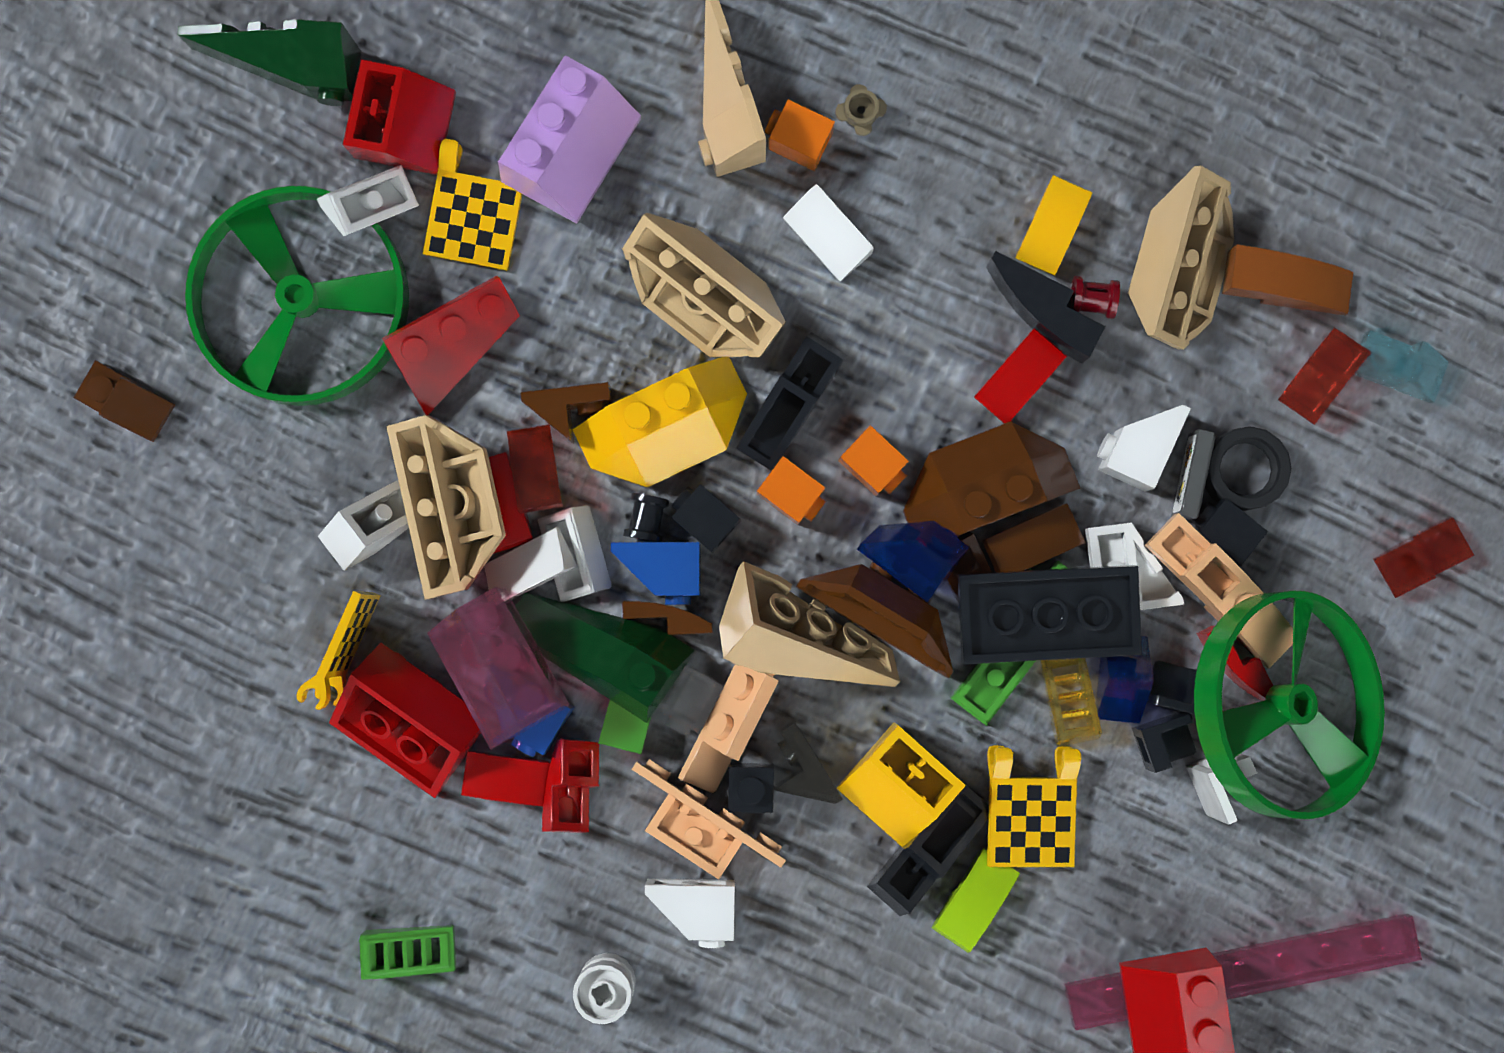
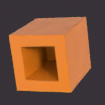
(799, 134)
(874, 462)
(792, 492)

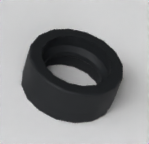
(1278, 460)

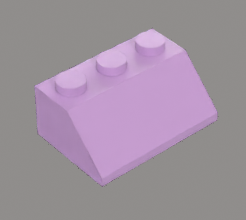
(568, 140)

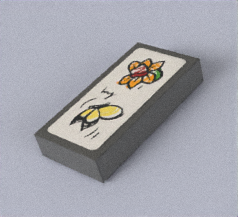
(1193, 474)

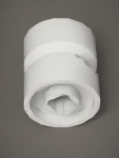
(604, 988)

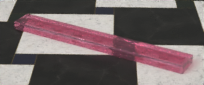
(1270, 966)

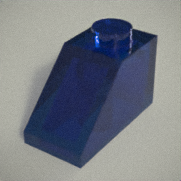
(915, 554)

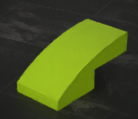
(974, 902)

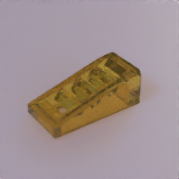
(1089, 712)

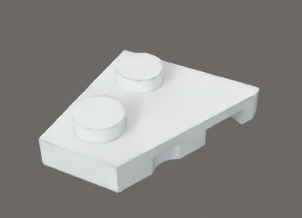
(1124, 546)

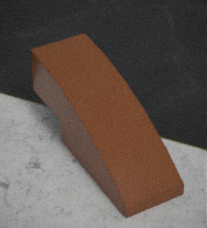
(1287, 280)

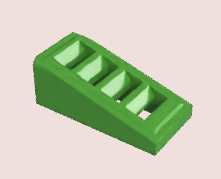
(391, 969)

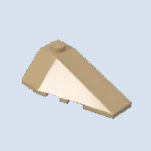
(730, 116)
(786, 636)

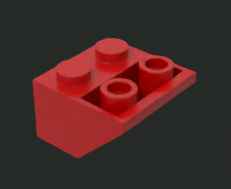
(398, 117)

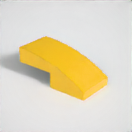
(1053, 225)

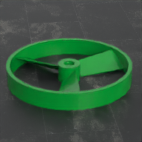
(297, 296)
(1234, 730)

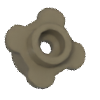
(861, 97)

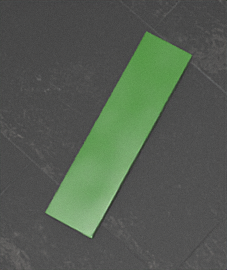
(991, 684)

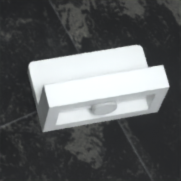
(1212, 792)

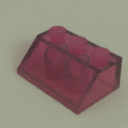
(497, 667)

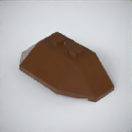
(989, 479)
(885, 611)

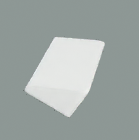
(369, 201)
(828, 233)
(583, 542)
(530, 564)

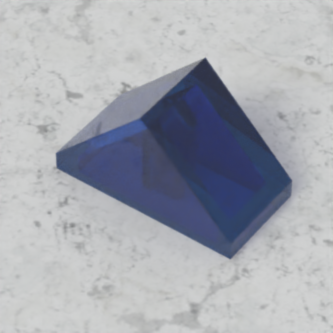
(1124, 686)

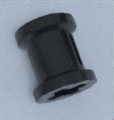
(646, 517)

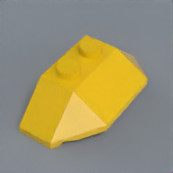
(666, 425)

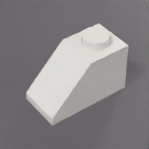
(1142, 448)
(365, 526)
(697, 907)

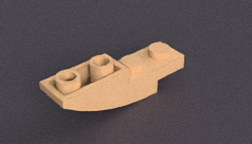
(1220, 586)

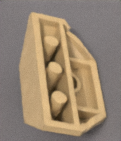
(1184, 258)
(701, 289)
(446, 503)

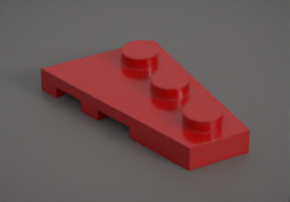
(450, 340)

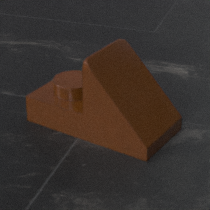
(124, 401)
(556, 404)

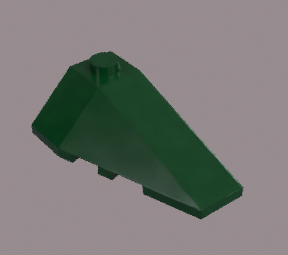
(303, 56)
(611, 654)

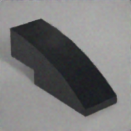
(1044, 306)
(791, 401)
(930, 854)

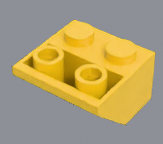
(900, 785)

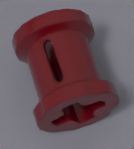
(1095, 297)

